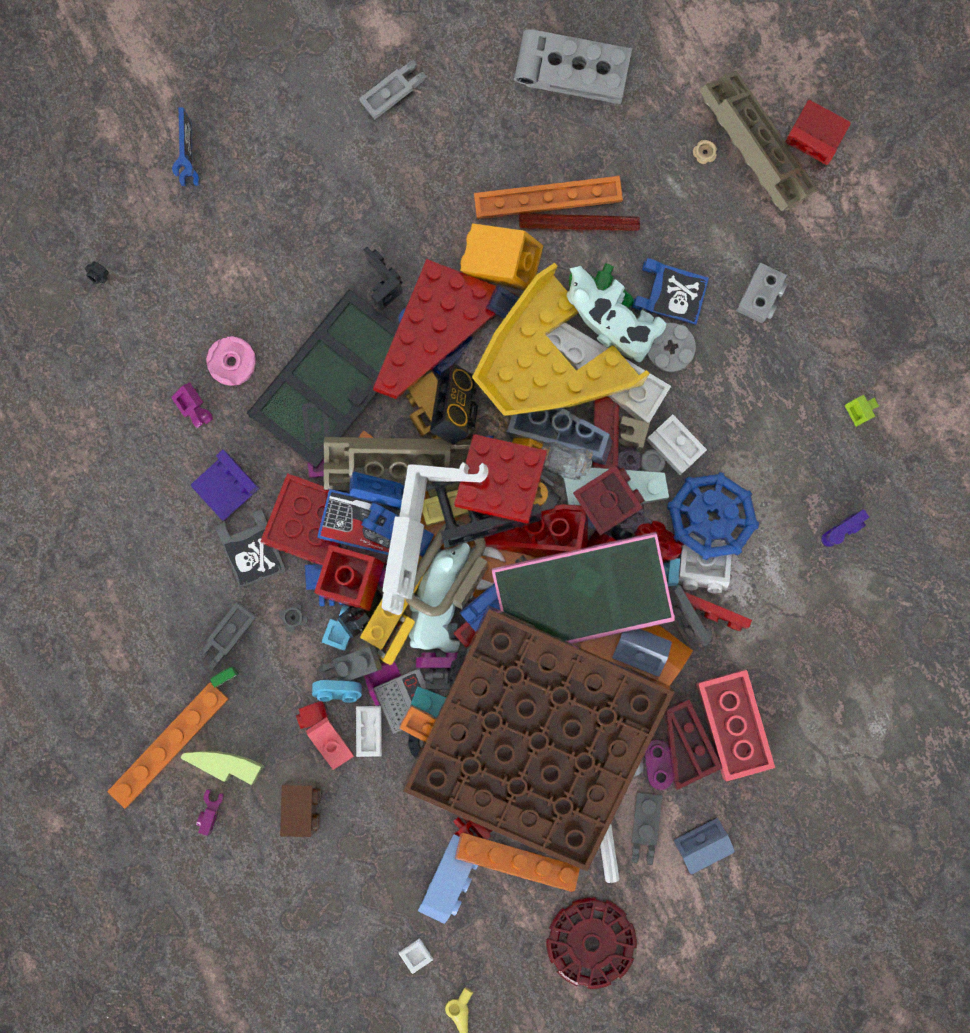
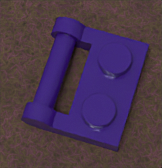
(849, 525)

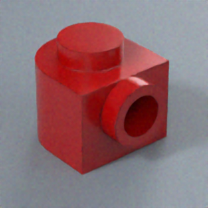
(311, 714)

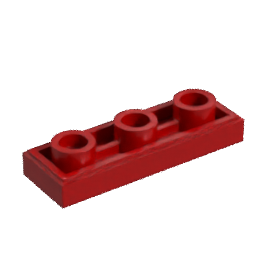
(715, 612)

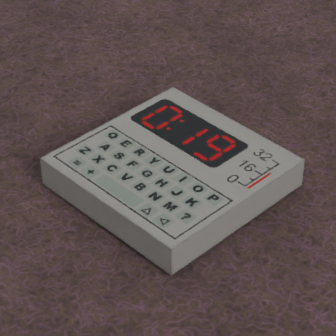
(397, 696)

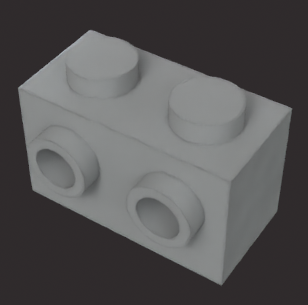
(761, 293)

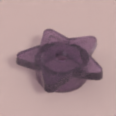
(642, 519)

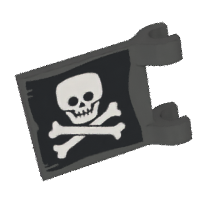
(247, 555)

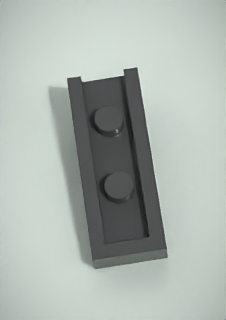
(687, 619)

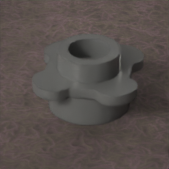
(286, 615)

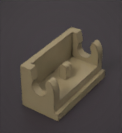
(635, 433)

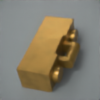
(423, 395)

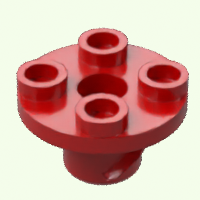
(668, 546)

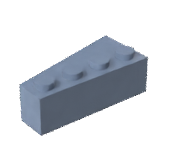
(564, 428)

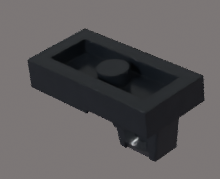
(356, 619)

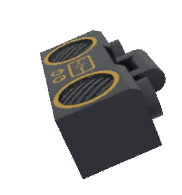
(453, 406)

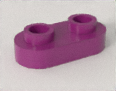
(429, 661)
(658, 765)

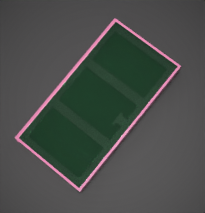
(589, 590)

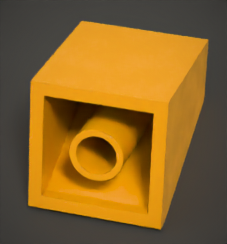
(501, 256)

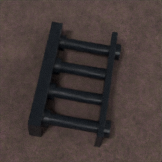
(478, 526)

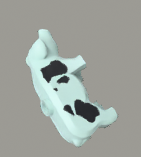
(611, 319)

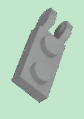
(391, 90)

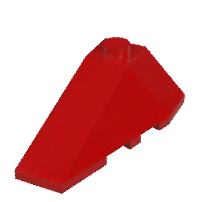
(558, 532)

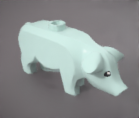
(437, 631)

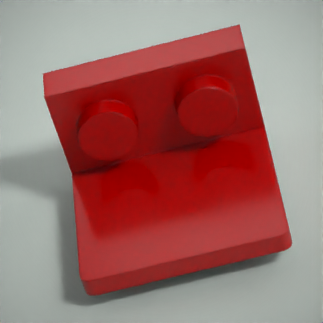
(818, 132)

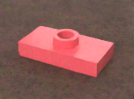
(329, 743)

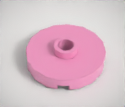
(229, 348)

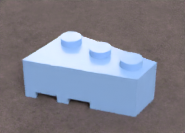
(448, 882)

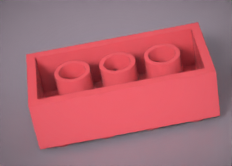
(735, 725)

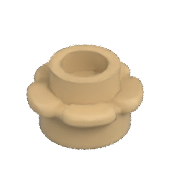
(709, 147)

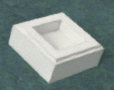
(416, 955)

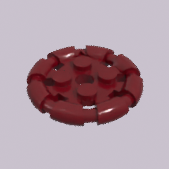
(591, 927)

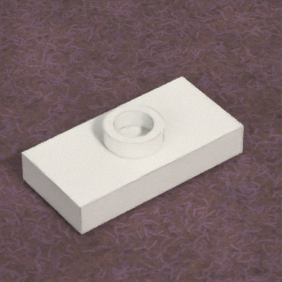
(368, 731)

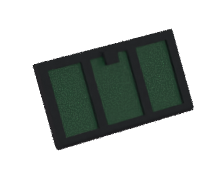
(327, 379)

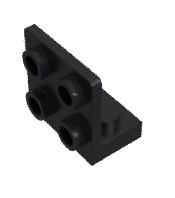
(386, 291)

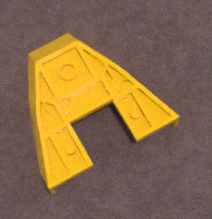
(529, 373)

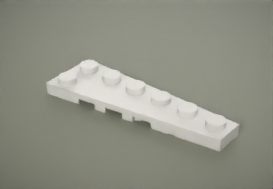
(580, 349)

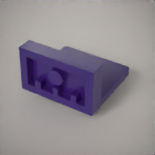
(224, 486)

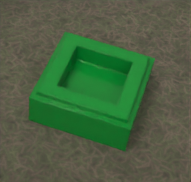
(224, 676)

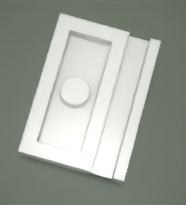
(676, 444)

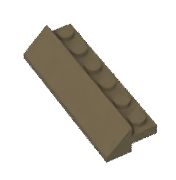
(758, 140)
(386, 458)

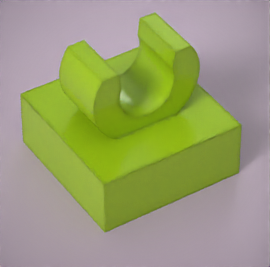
(861, 409)

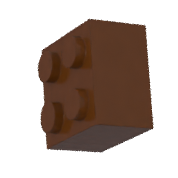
(299, 809)

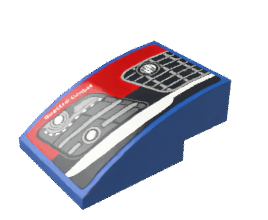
(343, 522)

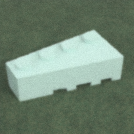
(650, 485)

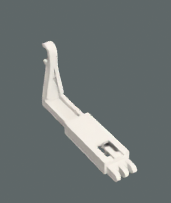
(408, 530)

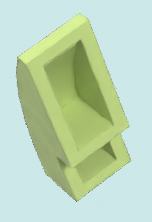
(224, 764)

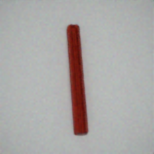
(588, 222)

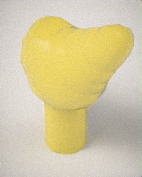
(459, 1011)

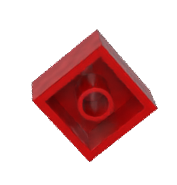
(349, 577)

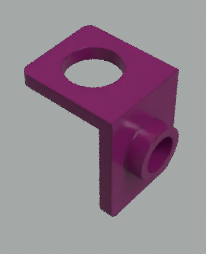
(380, 677)

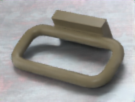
(464, 583)

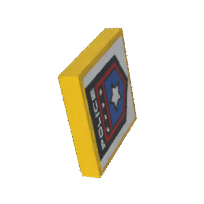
(396, 640)

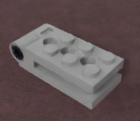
(542, 47)

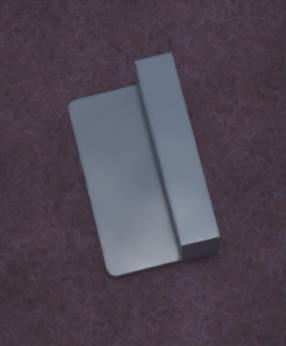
(643, 651)
(704, 846)

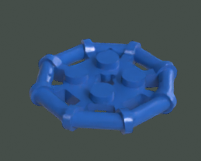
(726, 512)

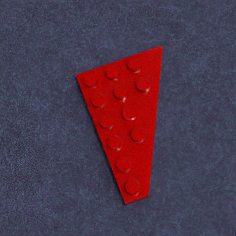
(438, 318)

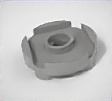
(682, 355)

